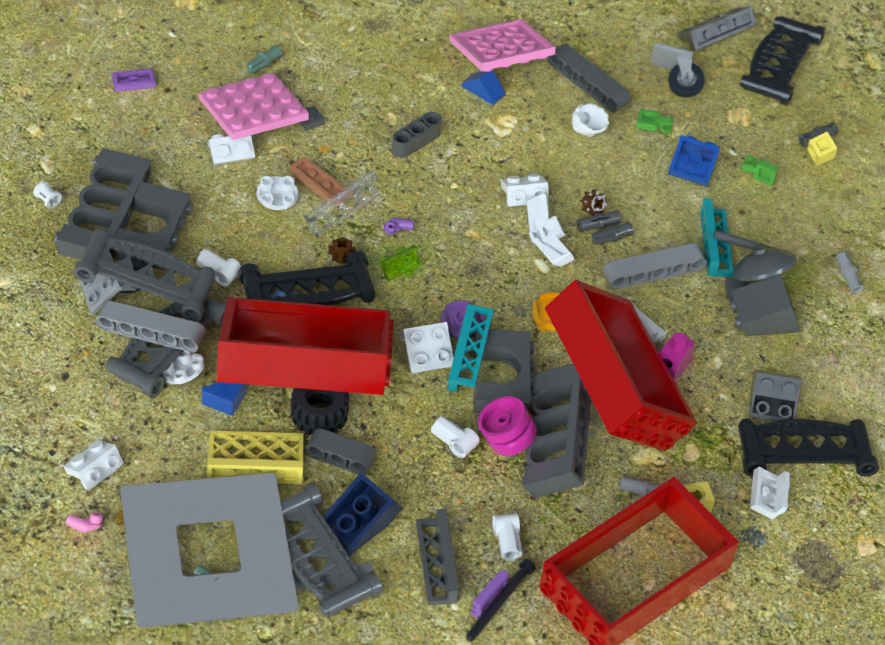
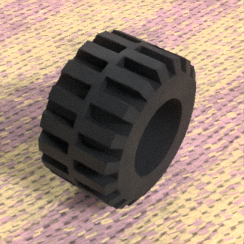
(313, 418)

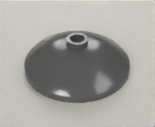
(764, 264)

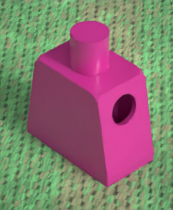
(678, 351)

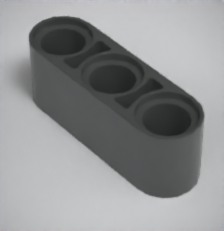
(416, 134)
(340, 451)

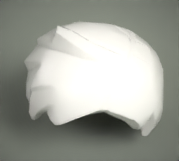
(589, 120)

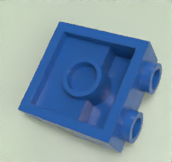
(694, 160)

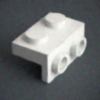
(226, 150)
(522, 189)
(94, 463)
(769, 492)

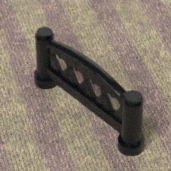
(778, 86)
(353, 273)
(759, 453)

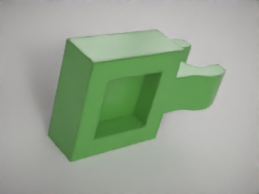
(651, 121)
(762, 170)

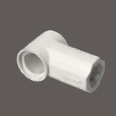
(225, 270)
(459, 440)
(507, 530)

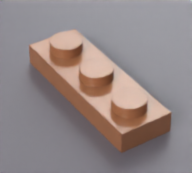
(315, 178)

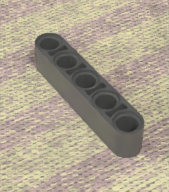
(589, 78)

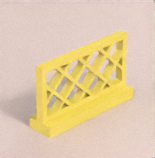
(285, 470)

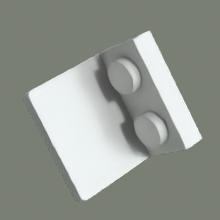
(428, 347)

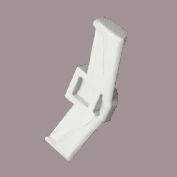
(547, 231)

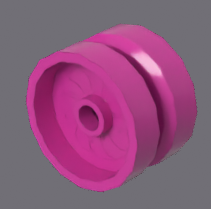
(507, 426)

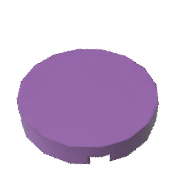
(454, 316)

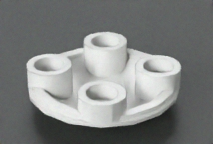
(277, 192)
(184, 368)

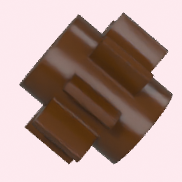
(593, 202)
(341, 249)

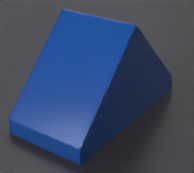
(485, 86)
(223, 396)

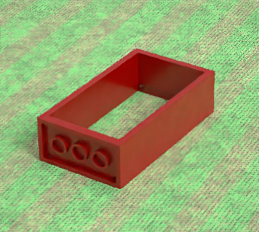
(305, 346)
(620, 366)
(686, 514)

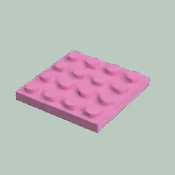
(502, 45)
(253, 106)

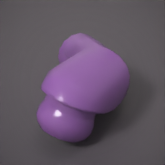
(397, 224)

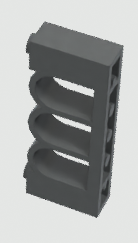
(106, 167)
(568, 470)

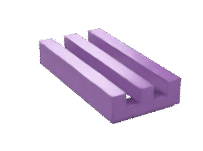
(133, 80)
(489, 593)

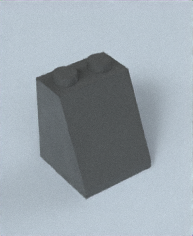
(764, 308)

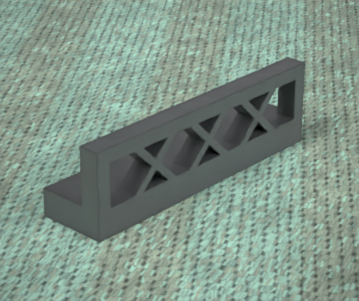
(445, 555)

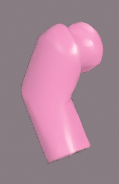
(85, 525)

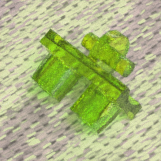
(401, 263)

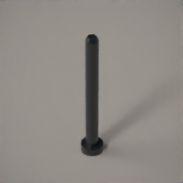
(526, 567)

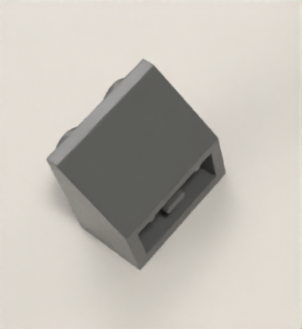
(774, 395)

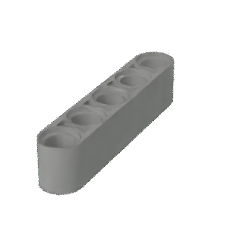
(654, 266)
(151, 326)

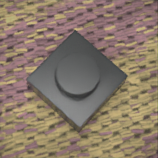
(315, 119)
(731, 284)

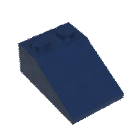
(360, 513)

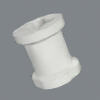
(47, 194)

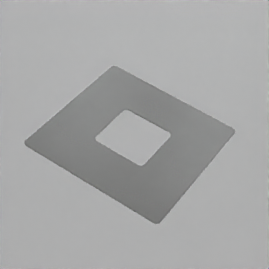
(170, 598)

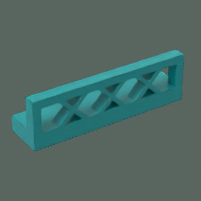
(711, 244)
(462, 347)

